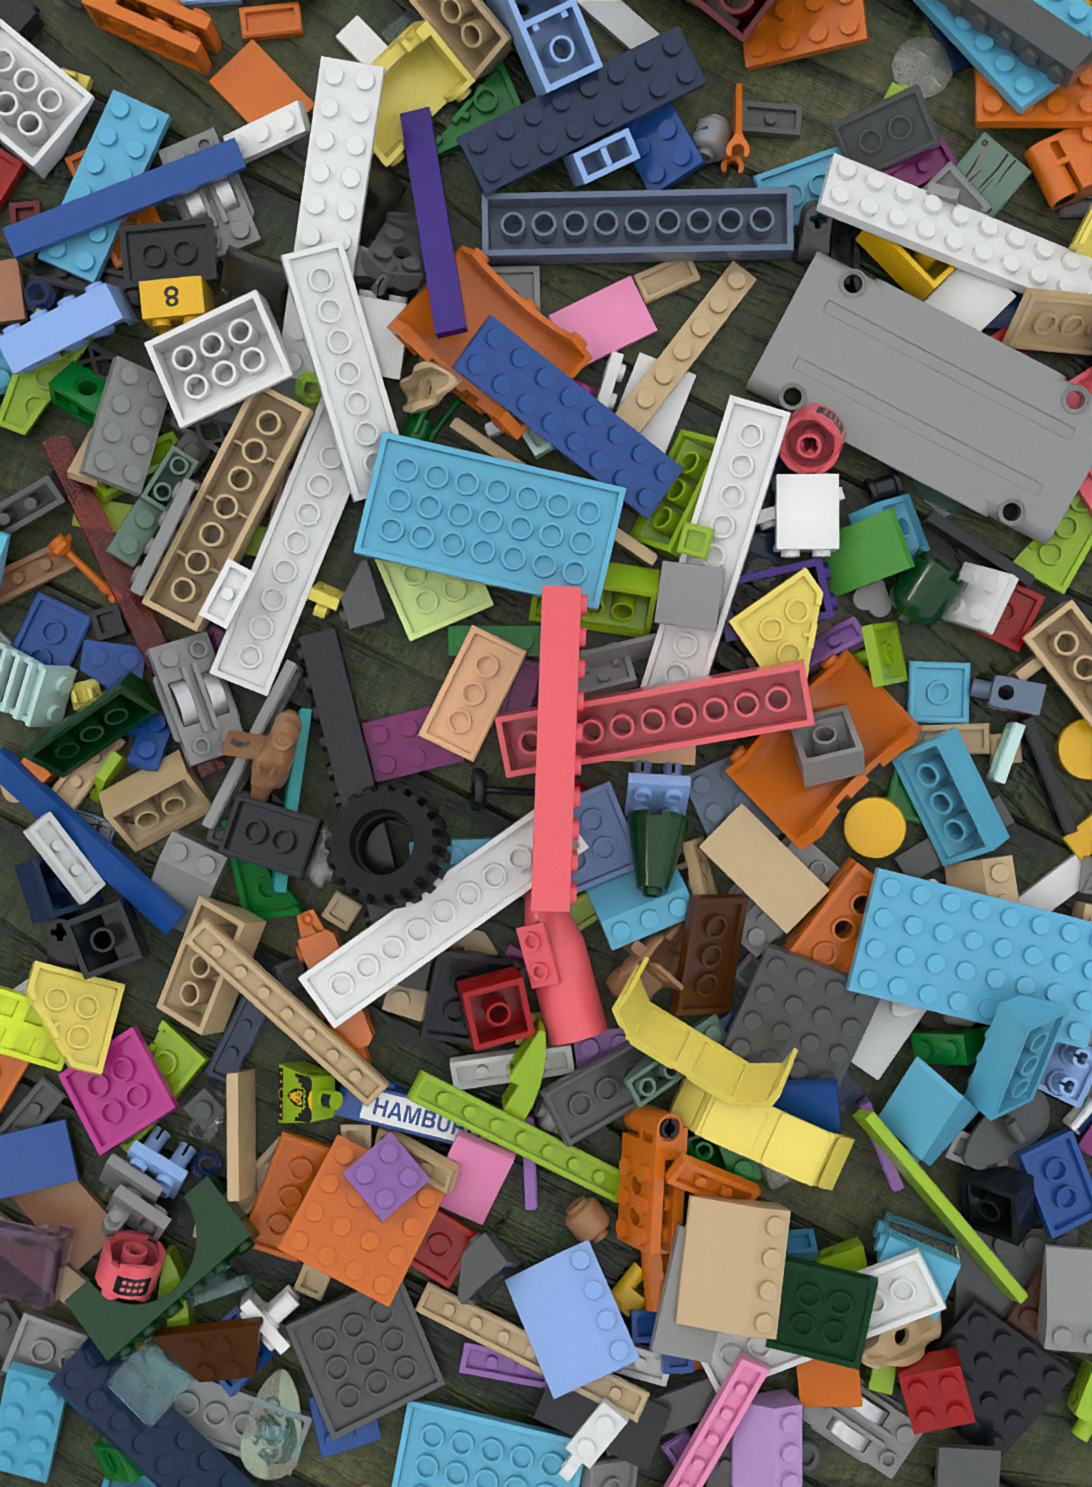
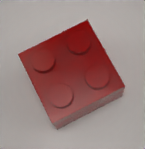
(495, 1008)
(936, 1392)

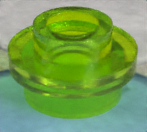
(309, 398)

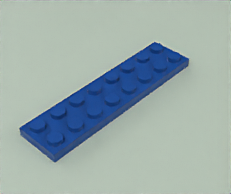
(566, 415)

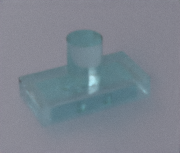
(221, 1287)

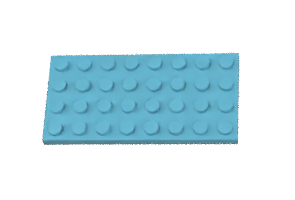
(488, 519)
(970, 952)

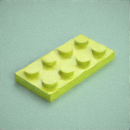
(24, 1033)

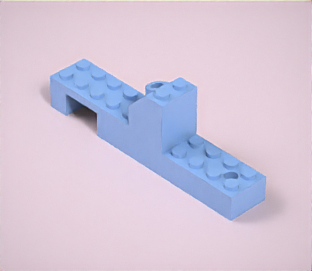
(555, 52)

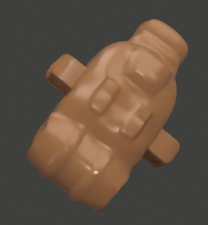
(270, 753)
(661, 970)

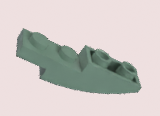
(146, 511)
(652, 1078)

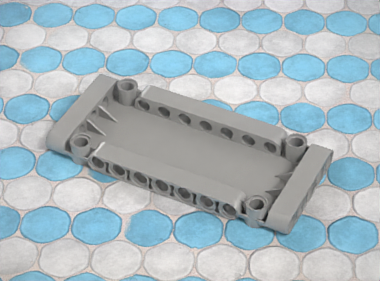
(932, 397)

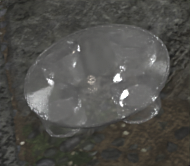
(922, 62)

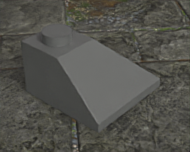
(485, 1268)

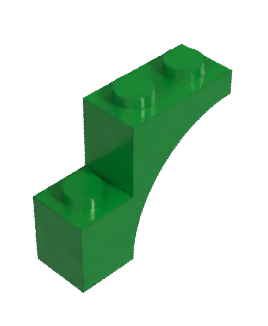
(949, 1046)

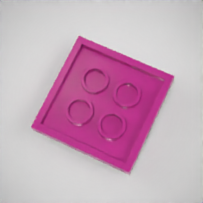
(124, 1097)

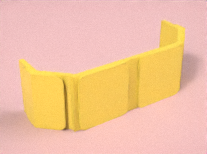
(695, 1054)
(765, 1136)

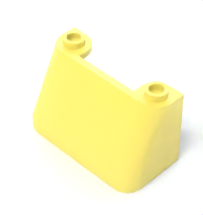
(421, 78)

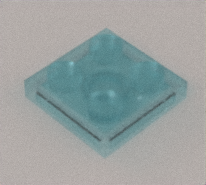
(150, 1382)

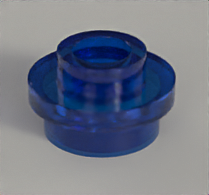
(33, 288)
(197, 1167)

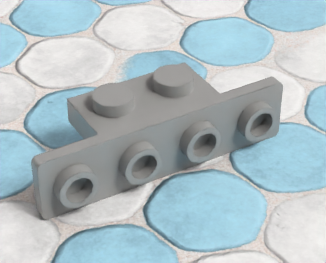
(611, 667)

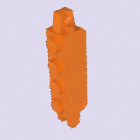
(314, 946)

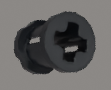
(883, 486)

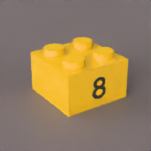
(174, 301)

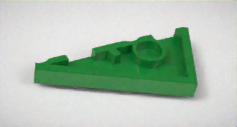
(489, 101)
(255, 894)

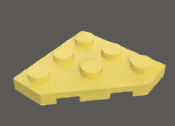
(782, 622)
(75, 1013)

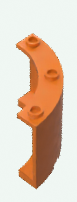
(486, 295)
(768, 766)

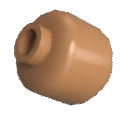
(587, 1219)

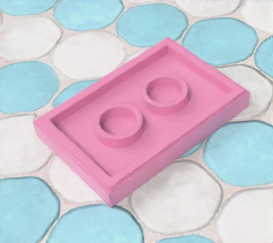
(608, 319)
(479, 1177)

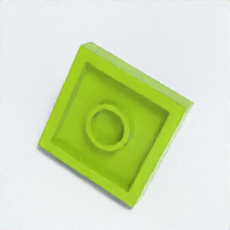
(882, 654)

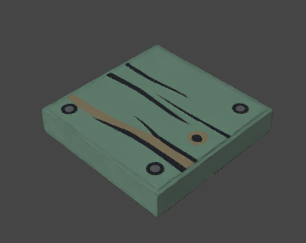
(993, 172)

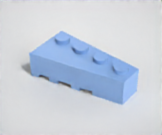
(66, 327)

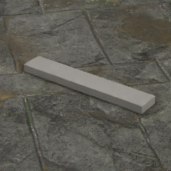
(242, 767)

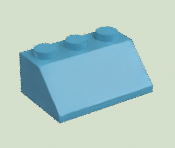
(629, 915)

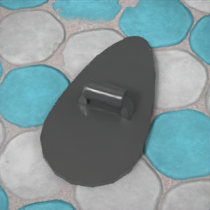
(1007, 1134)

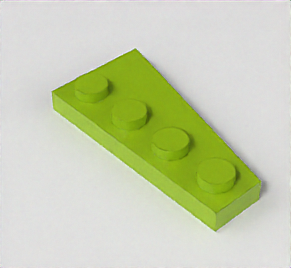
(178, 1062)

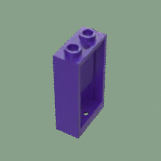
(822, 575)

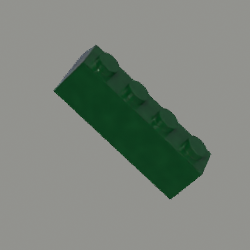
(93, 726)

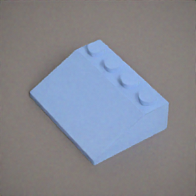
(571, 1319)

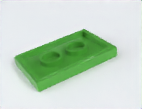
(868, 553)

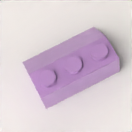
(768, 1442)

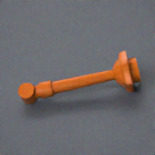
(61, 546)

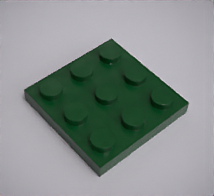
(824, 1312)

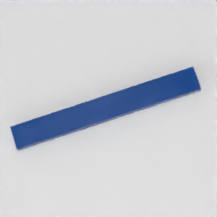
(124, 199)
(97, 849)

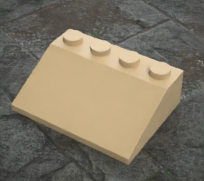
(733, 1266)

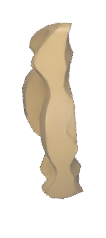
(419, 382)
(884, 1351)

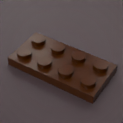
(709, 953)

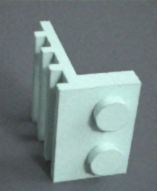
(42, 692)

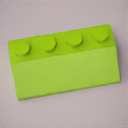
(664, 526)
(625, 602)

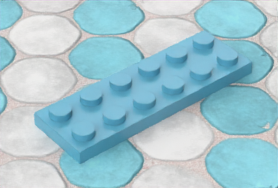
(118, 150)

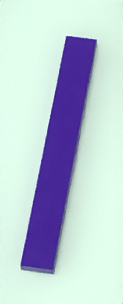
(433, 223)

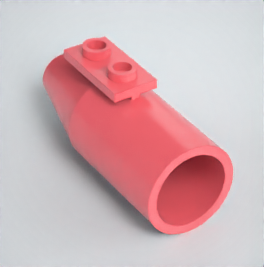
(561, 975)

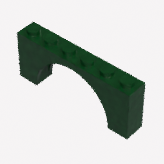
(221, 1234)

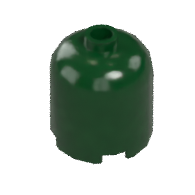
(925, 590)

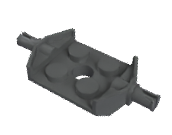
(396, 238)

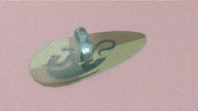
(273, 1429)

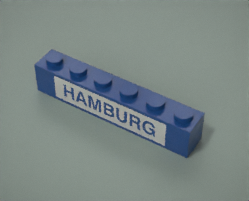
(398, 1113)

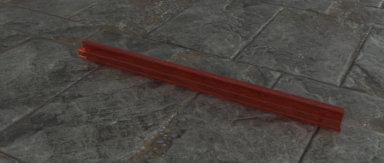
(117, 574)

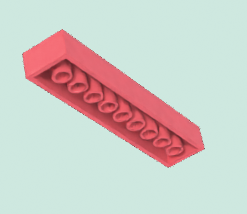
(671, 715)
(556, 749)

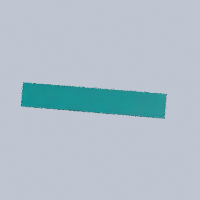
(293, 788)

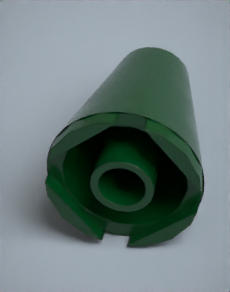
(655, 848)

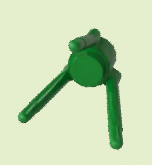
(419, 427)

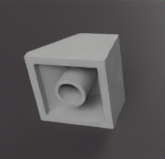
(828, 748)

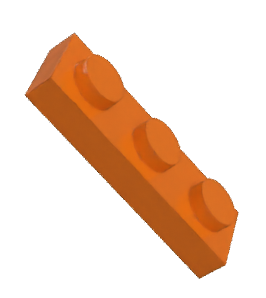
(709, 1180)

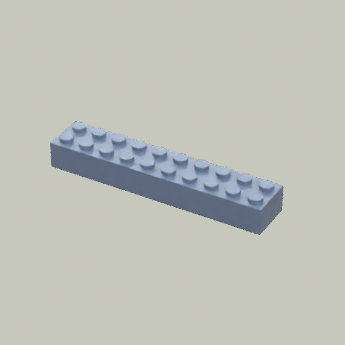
(638, 226)

